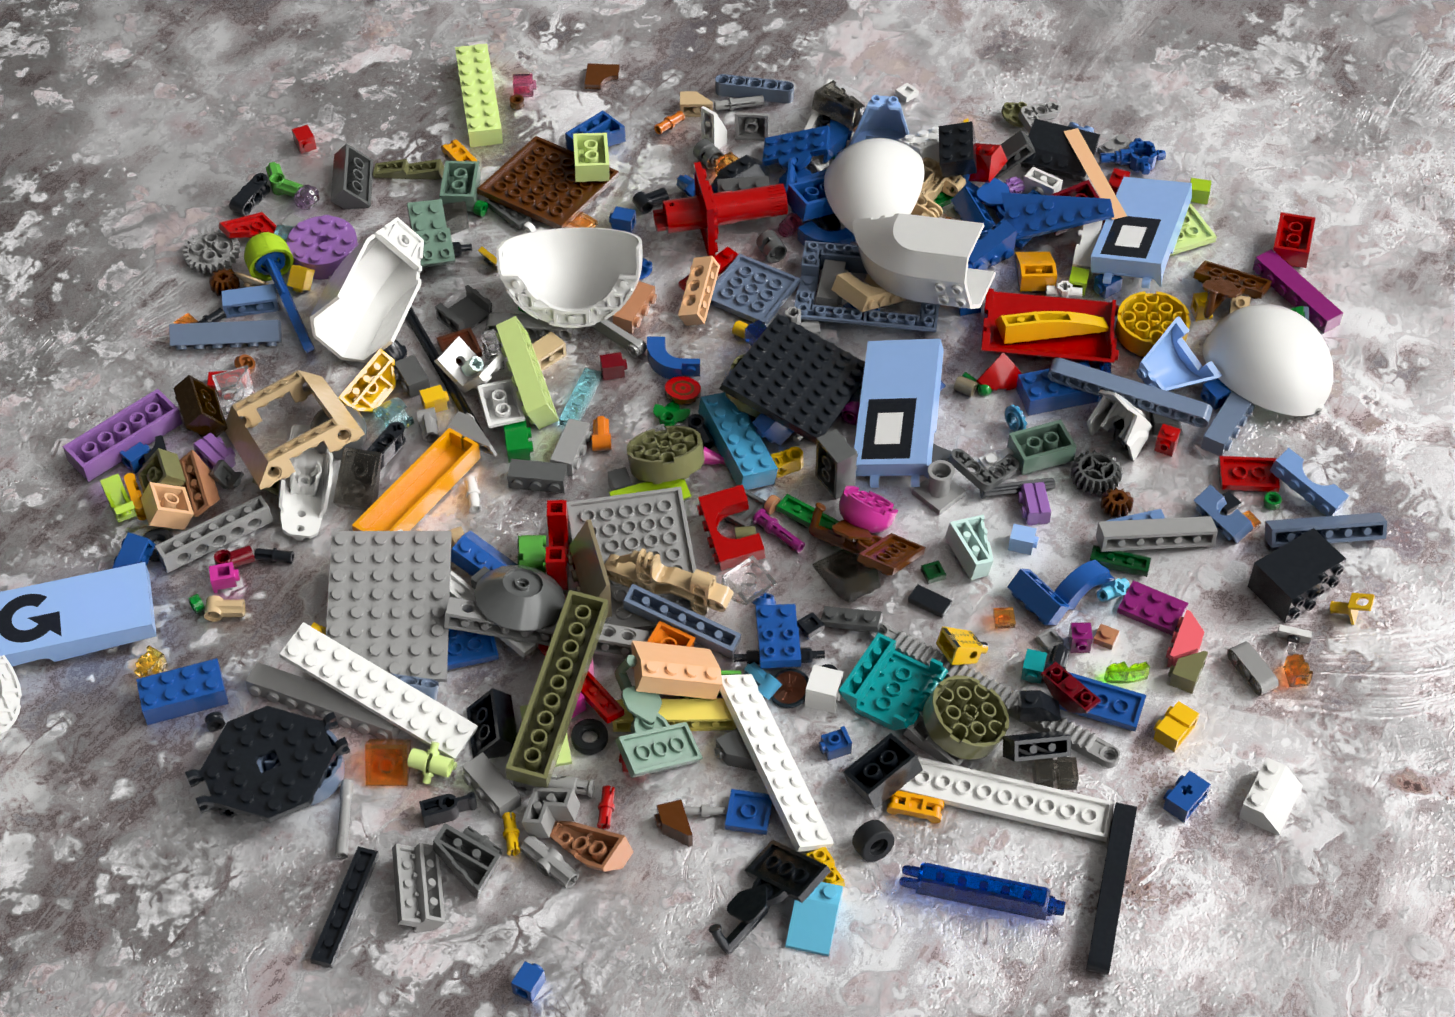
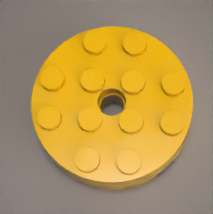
(1145, 318)

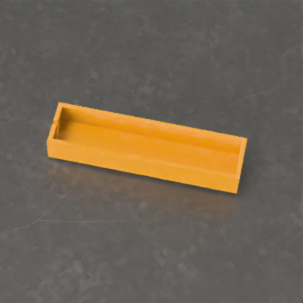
(421, 484)

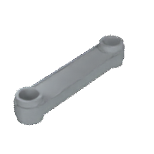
(633, 345)

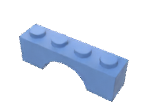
(1325, 498)

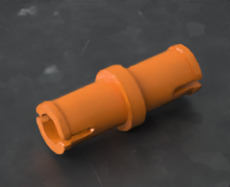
(669, 122)

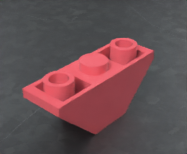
(1185, 641)

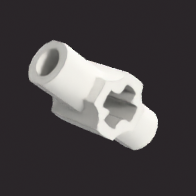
(1064, 290)

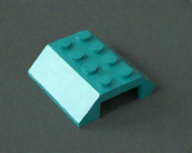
(890, 684)

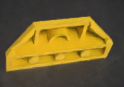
(371, 384)

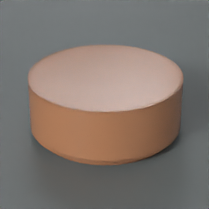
(771, 503)

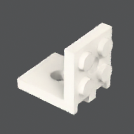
(461, 350)

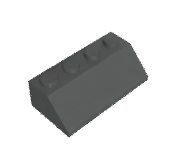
(351, 179)

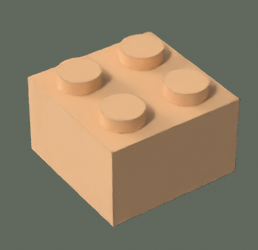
(167, 506)

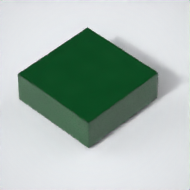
(933, 572)

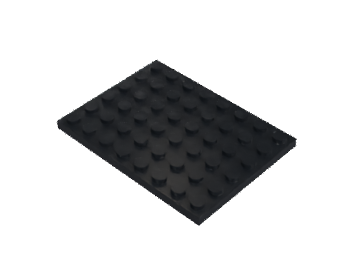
(796, 378)

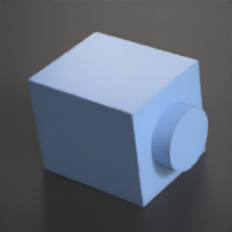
(1023, 539)

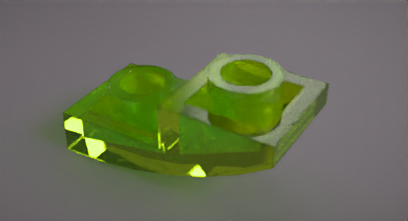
(1121, 673)

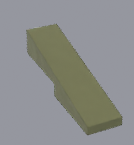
(403, 170)

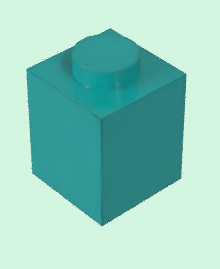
(1033, 666)

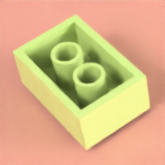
(591, 157)

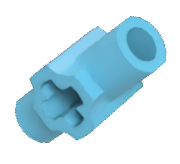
(1113, 589)

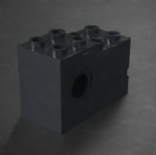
(1297, 575)

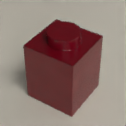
(613, 366)

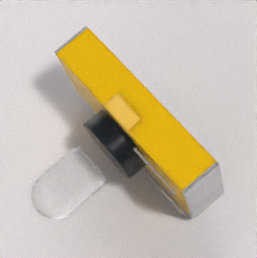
(489, 259)

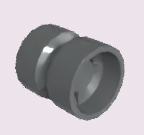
(707, 153)
(771, 246)

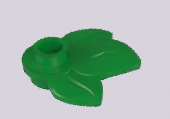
(670, 414)

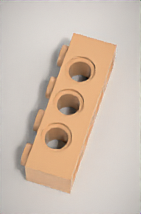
(699, 290)

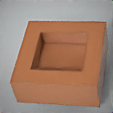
(1106, 636)

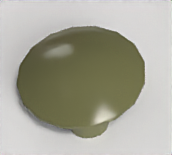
(1010, 113)

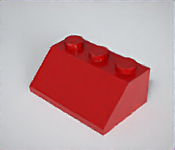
(989, 162)
(1294, 238)

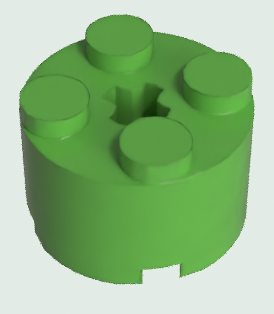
(532, 551)

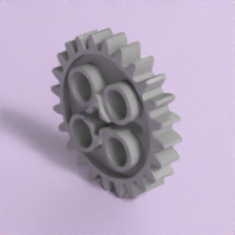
(211, 251)

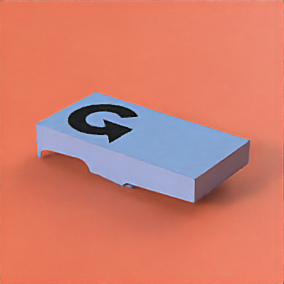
(76, 615)

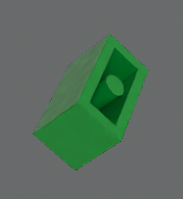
(517, 441)

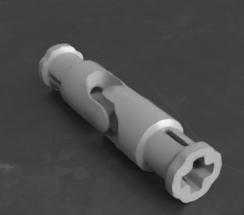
(567, 782)

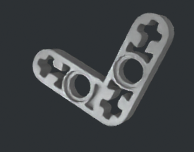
(1028, 113)

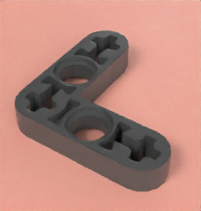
(982, 478)

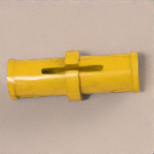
(511, 834)

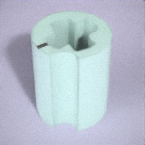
(472, 366)

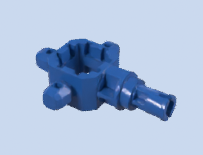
(1131, 156)

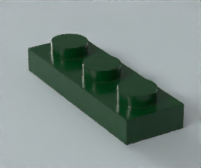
(1122, 561)

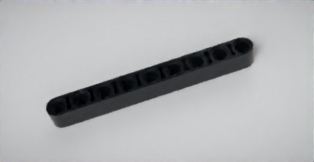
(1111, 889)

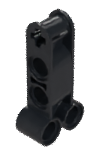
(389, 442)

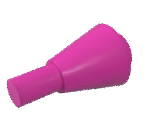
(712, 457)

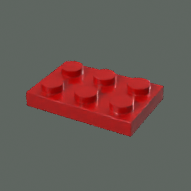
(1247, 474)

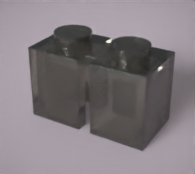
(1065, 769)

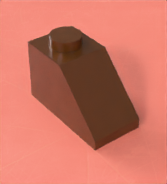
(674, 822)

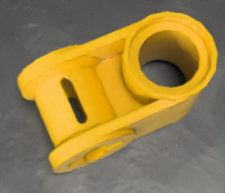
(788, 461)

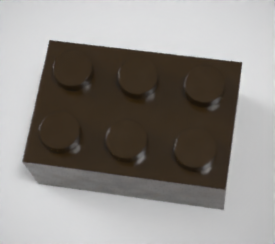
(199, 407)

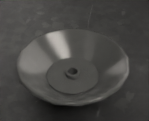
(519, 598)

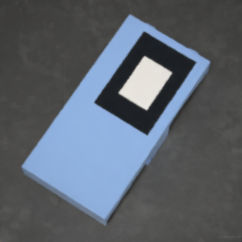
(1147, 235)
(898, 409)

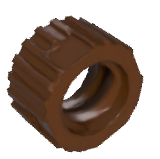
(517, 102)

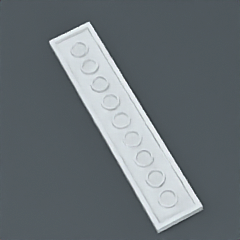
(378, 691)
(775, 763)
(1013, 799)

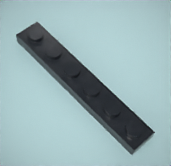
(344, 907)

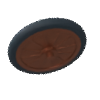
(792, 689)

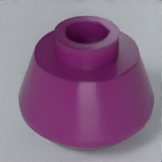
(850, 412)

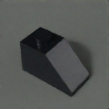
(1037, 706)

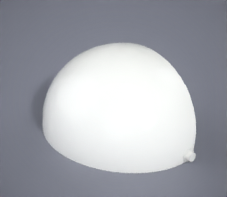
(873, 180)
(1272, 359)

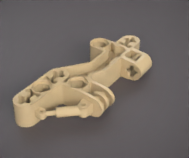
(932, 187)
(650, 574)

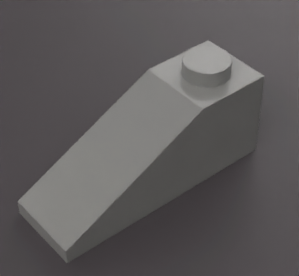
(467, 426)

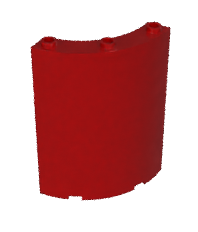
(1086, 347)

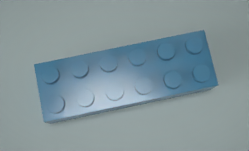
(738, 442)

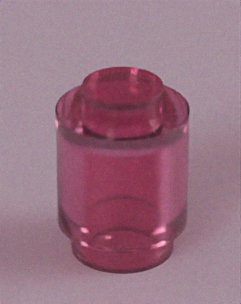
(789, 225)

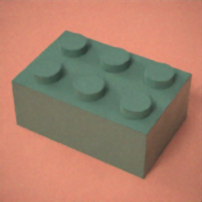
(460, 183)
(1042, 446)

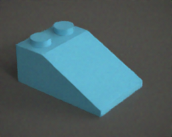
(815, 920)

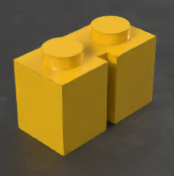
(1175, 726)

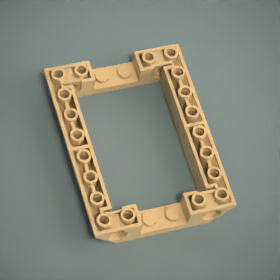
(259, 464)

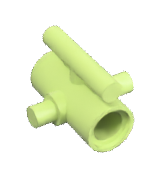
(431, 762)

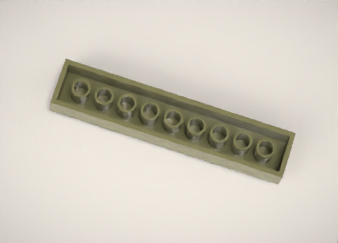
(557, 690)

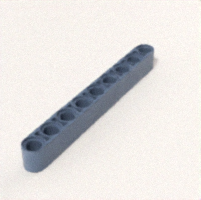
(1137, 393)

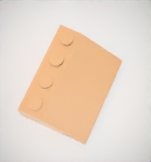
(676, 670)

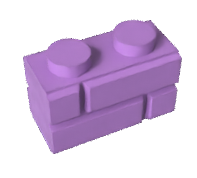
(213, 449)
(1035, 503)

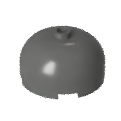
(322, 417)

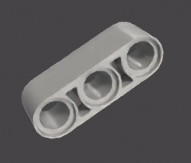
(1252, 668)

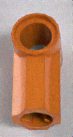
(601, 438)

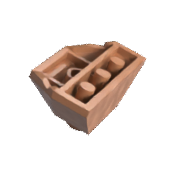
(198, 484)

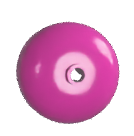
(866, 510)

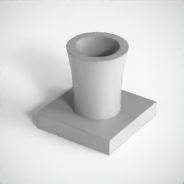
(939, 490)

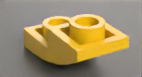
(823, 856)

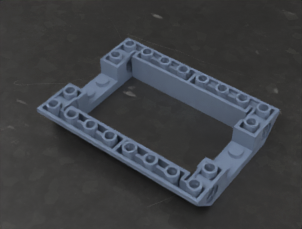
(813, 260)

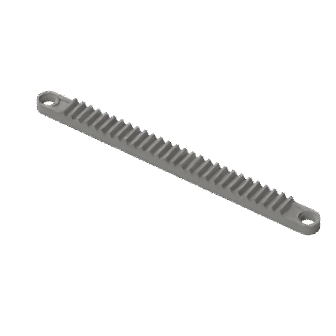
(1081, 740)

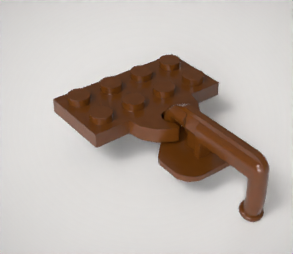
(1228, 283)
(884, 554)

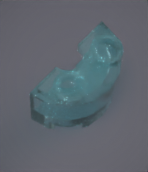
(393, 411)

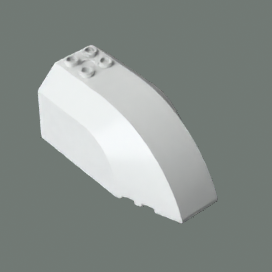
(923, 258)
(370, 294)

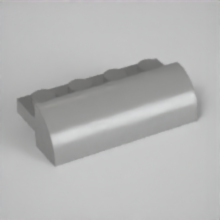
(418, 887)

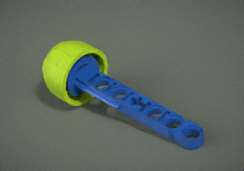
(269, 259)

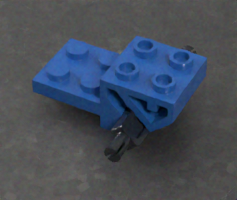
(778, 639)

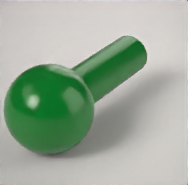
(983, 390)

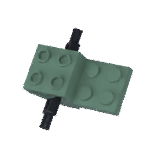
(429, 223)

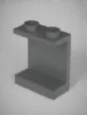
(466, 312)

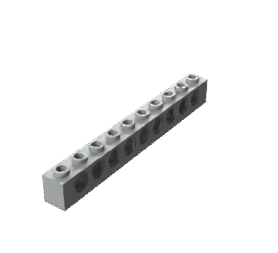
(465, 616)

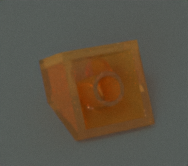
(387, 762)

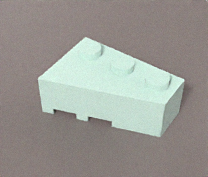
(971, 546)

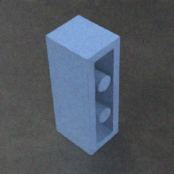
(250, 300)

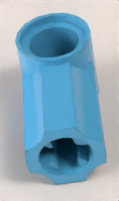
(765, 681)

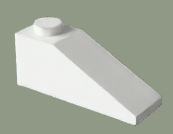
(713, 128)

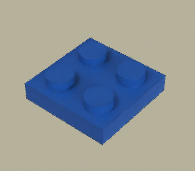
(748, 812)

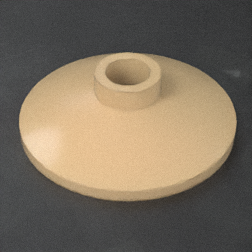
(250, 281)

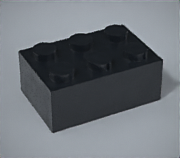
(957, 149)
(883, 770)

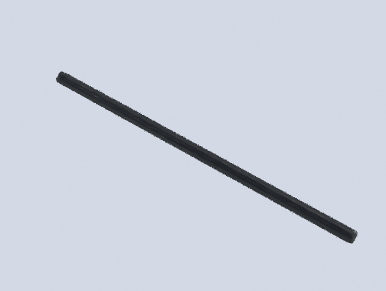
(432, 354)

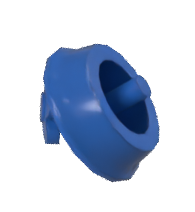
(765, 599)

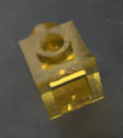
(150, 663)

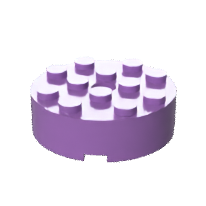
(322, 244)

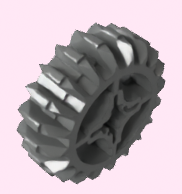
(1094, 477)

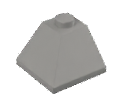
(751, 126)

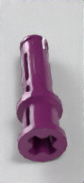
(771, 525)

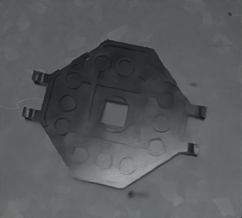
(283, 790)

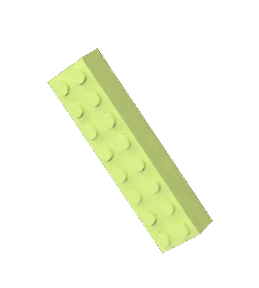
(478, 95)

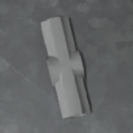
(549, 861)

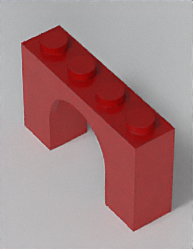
(714, 509)
(558, 534)

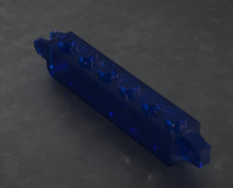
(982, 890)

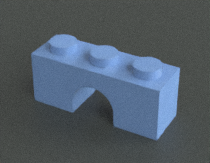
(1234, 526)

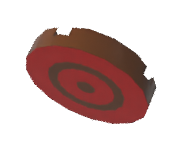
(682, 390)

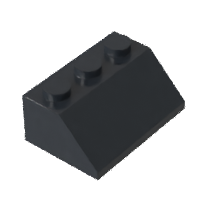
(495, 723)

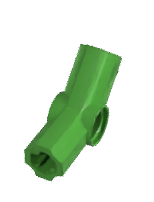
(278, 182)

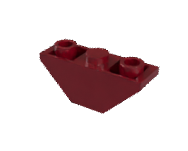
(1068, 690)

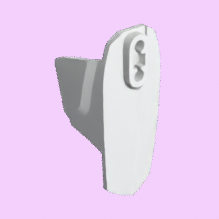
(1113, 408)

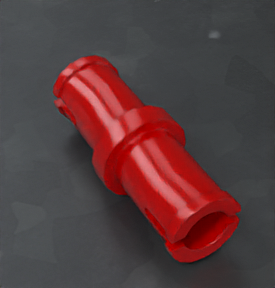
(606, 807)

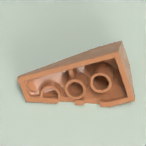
(592, 846)

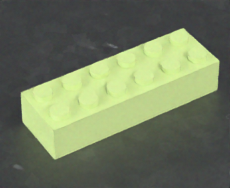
(526, 373)

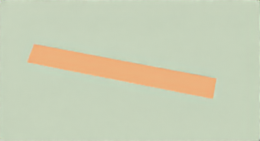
(1093, 171)

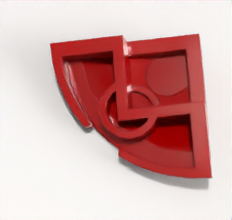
(1000, 375)

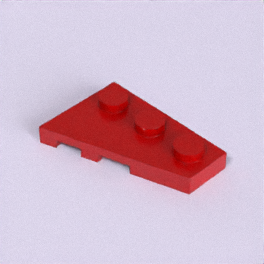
(247, 226)

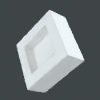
(906, 92)

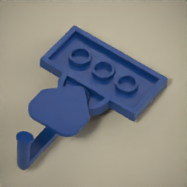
(795, 152)
(991, 195)

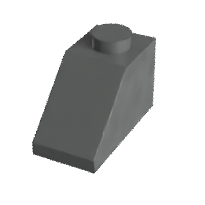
(733, 751)

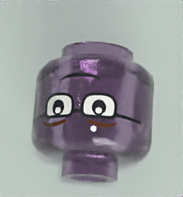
(306, 197)

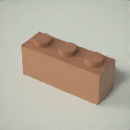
(637, 307)

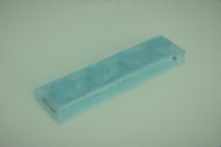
(581, 396)

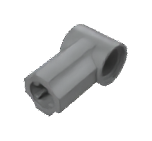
(428, 422)

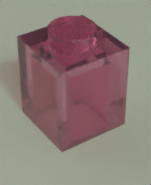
(524, 85)

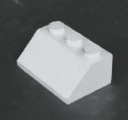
(1271, 797)

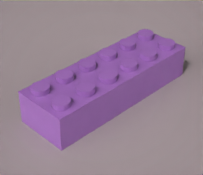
(140, 422)

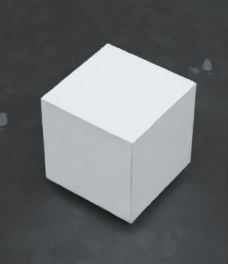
(823, 689)

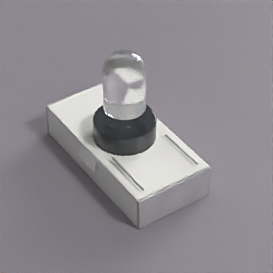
(1293, 636)

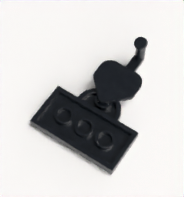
(777, 874)

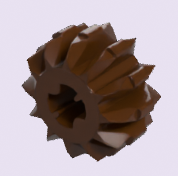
(223, 281)
(1116, 502)

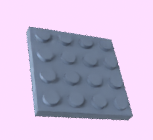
(753, 289)

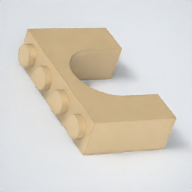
(862, 295)

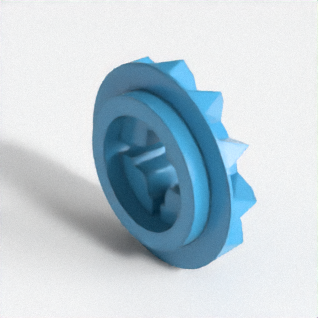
(1015, 418)

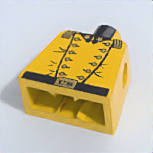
(960, 646)

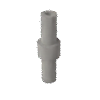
(705, 810)

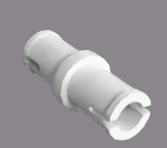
(472, 494)

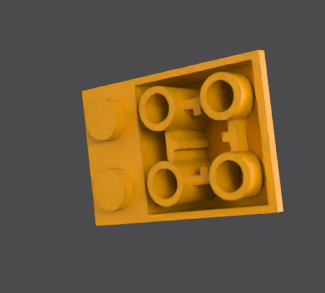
(1035, 270)

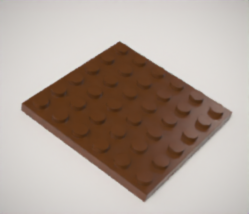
(543, 184)

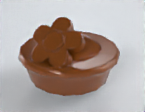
(244, 360)

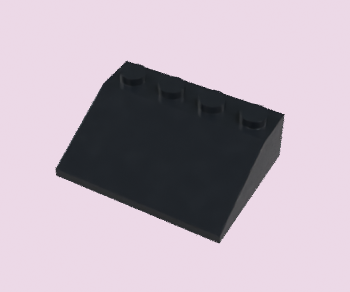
(1054, 151)

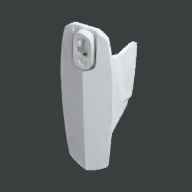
(305, 492)

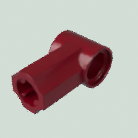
(238, 557)

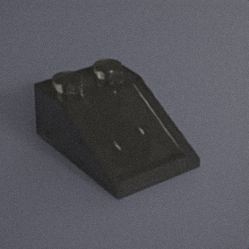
(358, 479)
(847, 575)

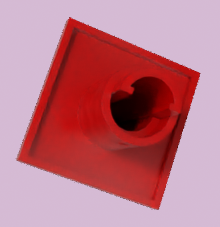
(711, 209)

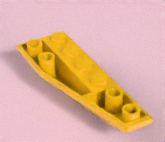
(1047, 325)

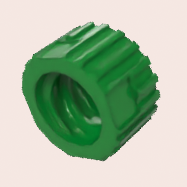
(480, 208)
(1272, 505)
(196, 603)

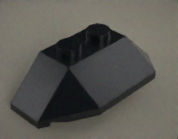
(743, 167)

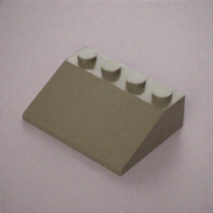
(589, 565)

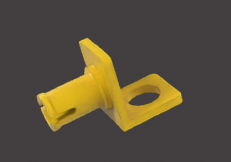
(1351, 607)

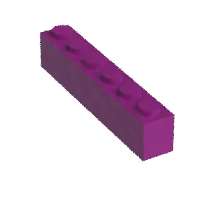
(1297, 290)

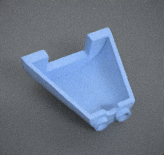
(881, 119)
(1172, 363)

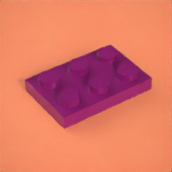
(1152, 607)

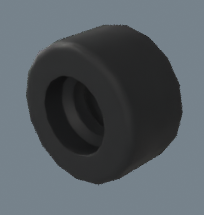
(873, 840)

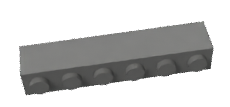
(1156, 533)

